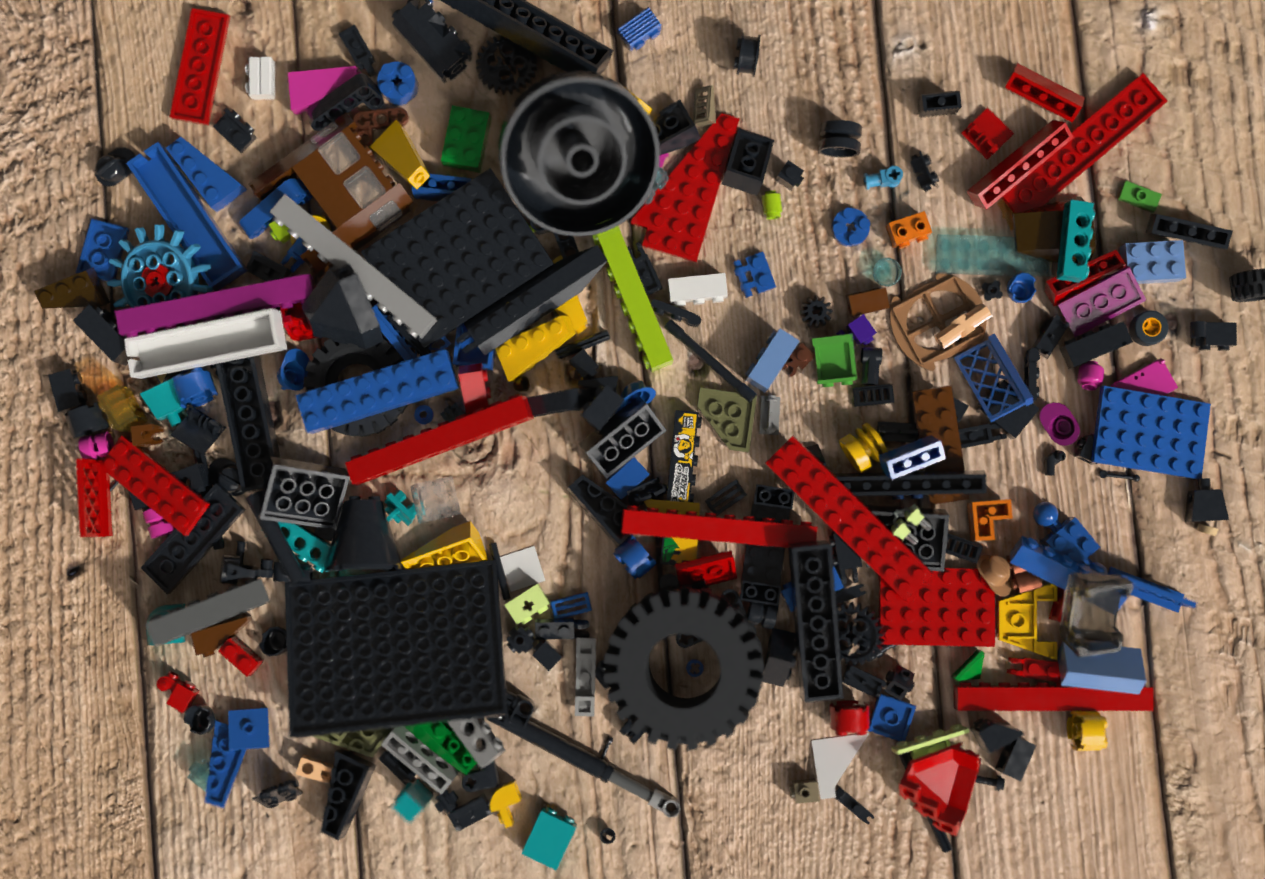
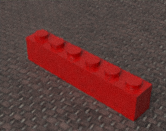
(1020, 164)

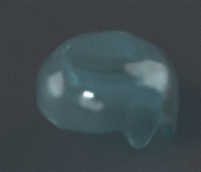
(887, 272)

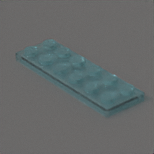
(985, 257)

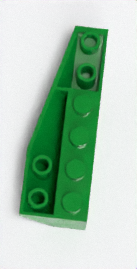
(445, 743)

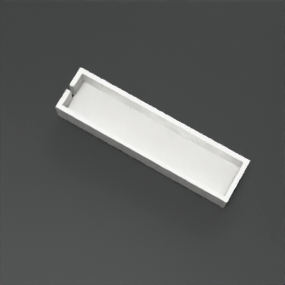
(206, 343)

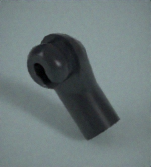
(1053, 459)
(599, 674)

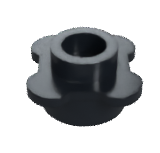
(988, 295)

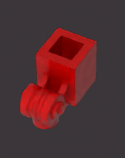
(182, 692)

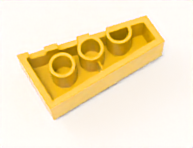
(528, 348)

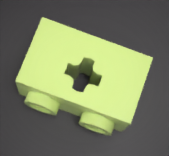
(517, 609)

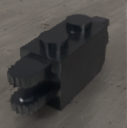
(844, 558)

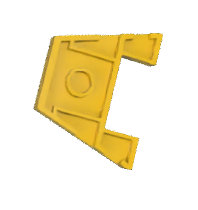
(1019, 620)

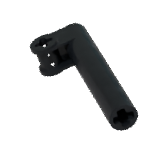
(277, 541)
(485, 777)

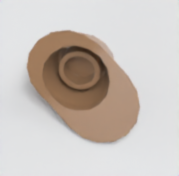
(996, 573)

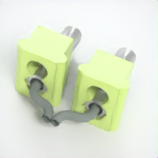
(901, 529)

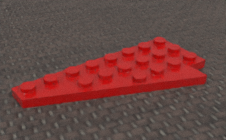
(683, 207)

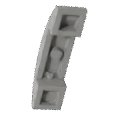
(585, 676)

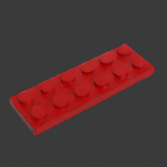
(200, 67)
(154, 485)

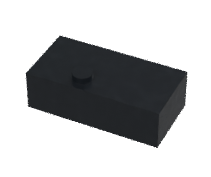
(622, 437)

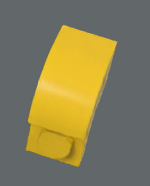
(501, 800)

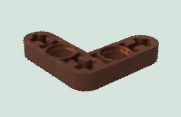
(367, 128)

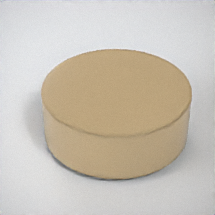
(1207, 529)

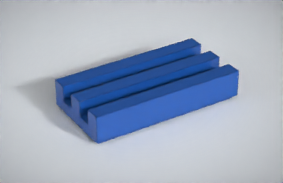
(586, 601)

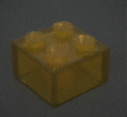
(121, 408)

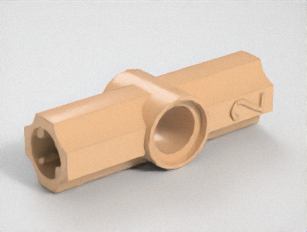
(962, 326)

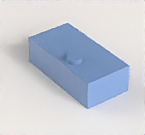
(1109, 671)

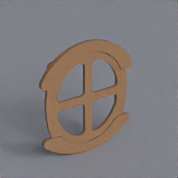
(905, 337)

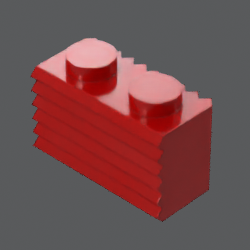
(240, 656)

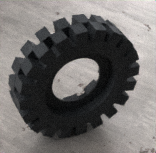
(329, 363)

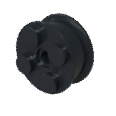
(748, 54)

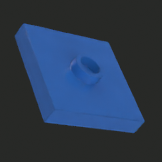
(891, 717)
(248, 729)

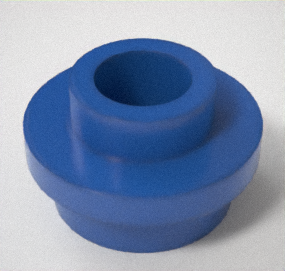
(428, 418)

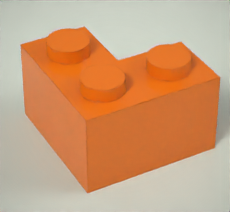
(982, 515)

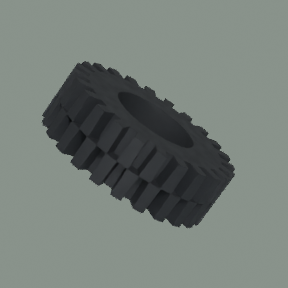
(672, 717)

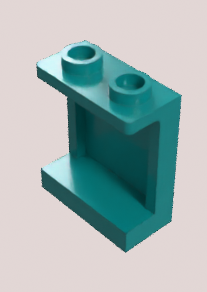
(549, 838)

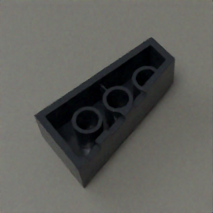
(601, 507)
(347, 787)

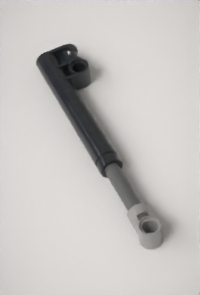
(518, 723)

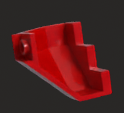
(942, 785)

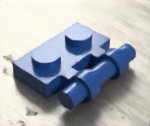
(760, 274)

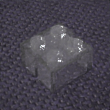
(435, 501)

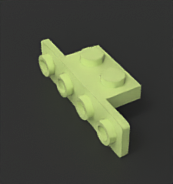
(925, 745)

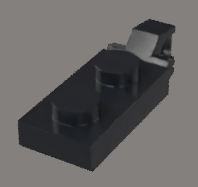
(358, 49)

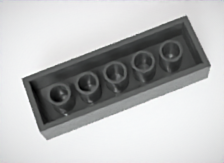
(208, 612)

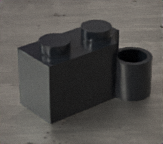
(1213, 335)

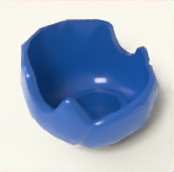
(1021, 287)

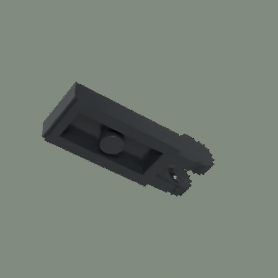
(646, 271)
(676, 313)
(1032, 372)
(979, 435)
(560, 629)

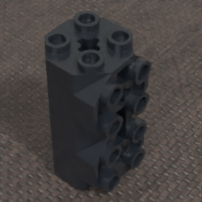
(432, 38)

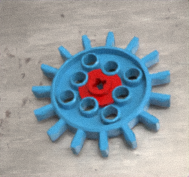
(157, 279)

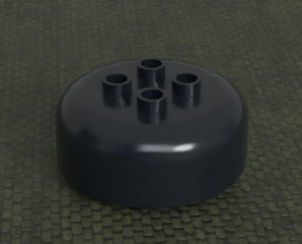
(571, 148)

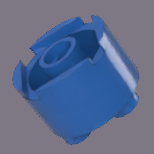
(390, 75)
(194, 388)
(635, 556)

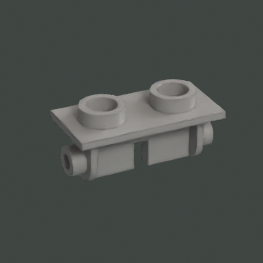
(769, 415)

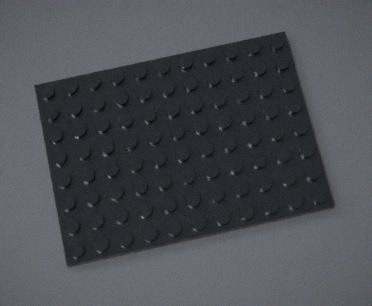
(394, 649)

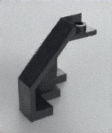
(342, 310)

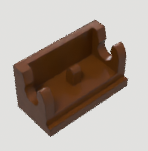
(867, 301)
(143, 435)

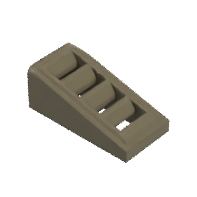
(710, 117)

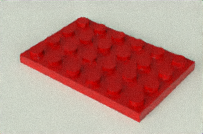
(946, 610)

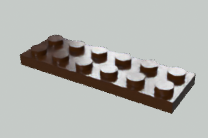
(938, 418)

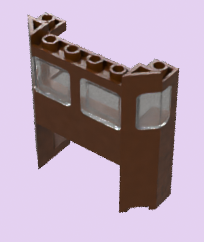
(344, 185)

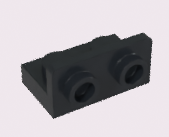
(234, 131)

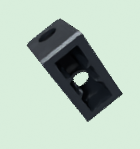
(1205, 503)

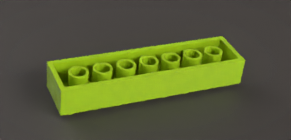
(634, 299)

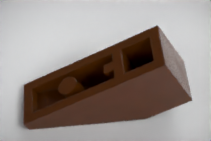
(213, 638)

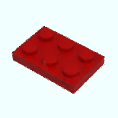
(712, 568)

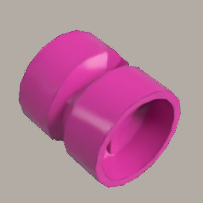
(93, 447)
(158, 525)

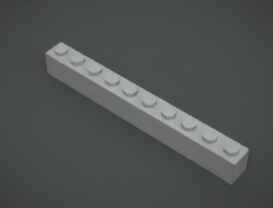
(339, 254)

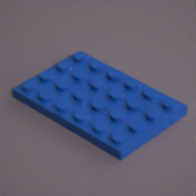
(1150, 432)

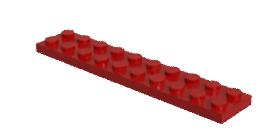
(1089, 144)
(849, 518)

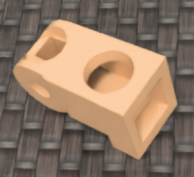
(314, 769)

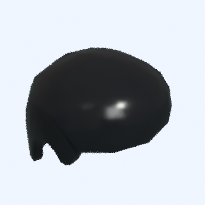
(274, 641)
(199, 718)

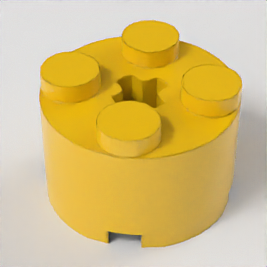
(1087, 730)

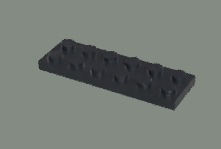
(182, 552)

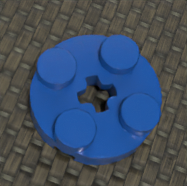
(860, 222)

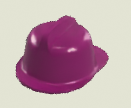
(1059, 423)

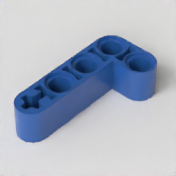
(260, 217)

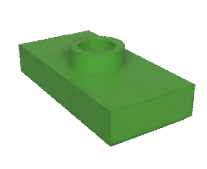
(1139, 196)

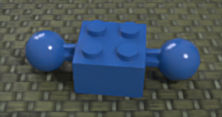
(1067, 537)

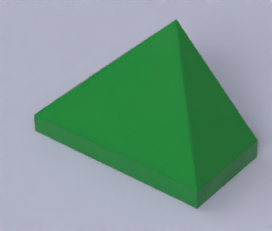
(971, 668)

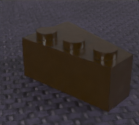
(73, 291)

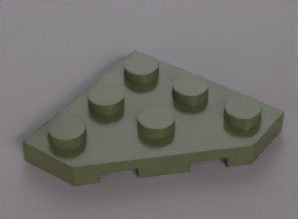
(729, 416)

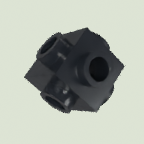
(526, 634)
(899, 682)

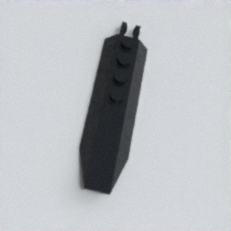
(532, 300)

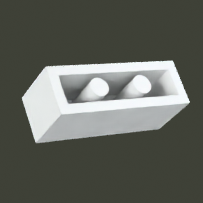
(697, 289)

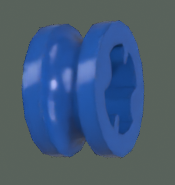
(688, 668)

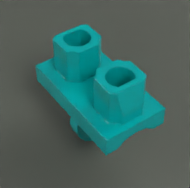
(397, 510)

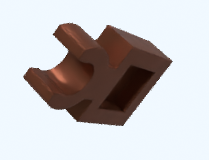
(800, 358)

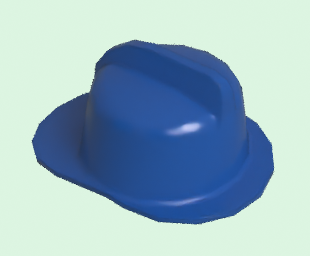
(292, 370)
(634, 390)

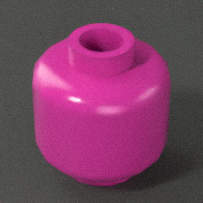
(1090, 375)

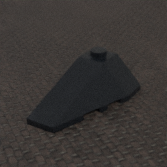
(675, 128)

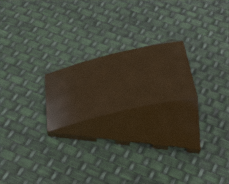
(1039, 231)

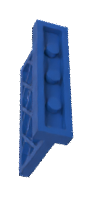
(397, 341)
(1009, 371)
(1154, 593)

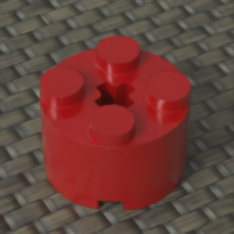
(849, 717)

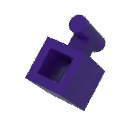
(861, 330)

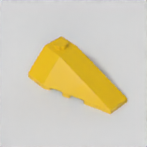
(454, 546)

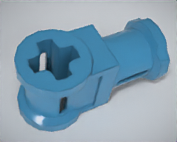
(883, 178)

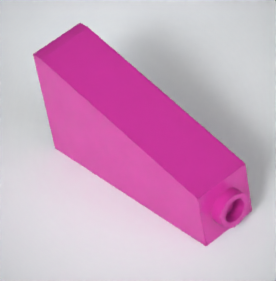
(313, 85)

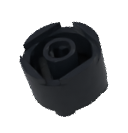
(86, 420)

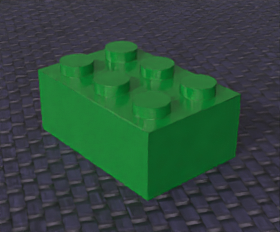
(466, 139)

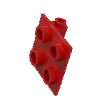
(987, 133)

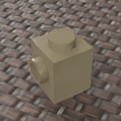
(805, 791)

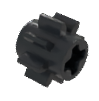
(446, 801)

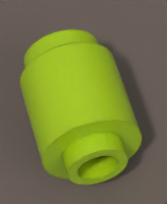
(772, 205)

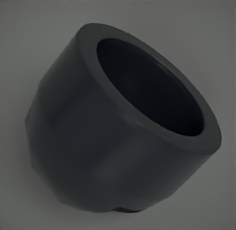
(609, 832)

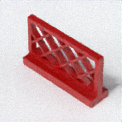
(93, 499)

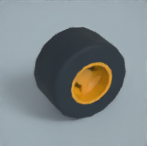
(1155, 324)

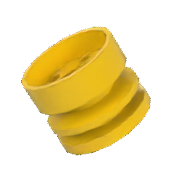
(865, 446)

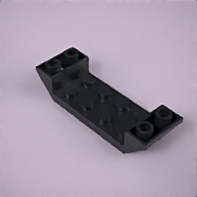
(764, 563)

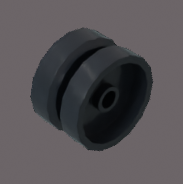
(840, 138)

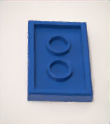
(101, 246)

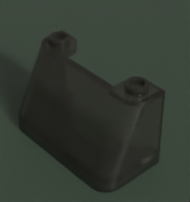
(1092, 612)

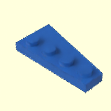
(222, 768)

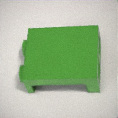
(835, 360)

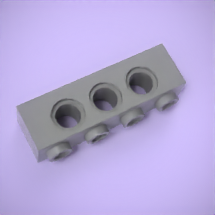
(472, 740)
(420, 759)

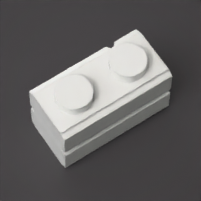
(261, 78)

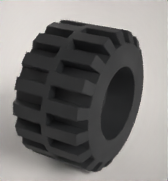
(1248, 285)

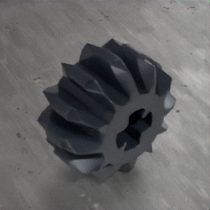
(814, 317)

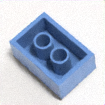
(1155, 261)
(771, 359)

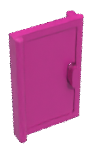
(1154, 380)

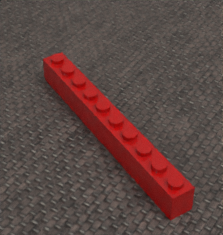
(439, 440)
(715, 528)
(1046, 698)

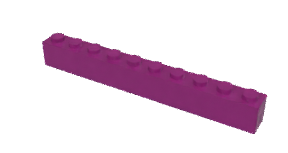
(214, 305)

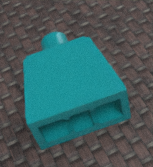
(164, 402)

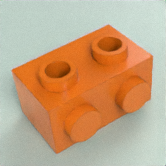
(908, 230)

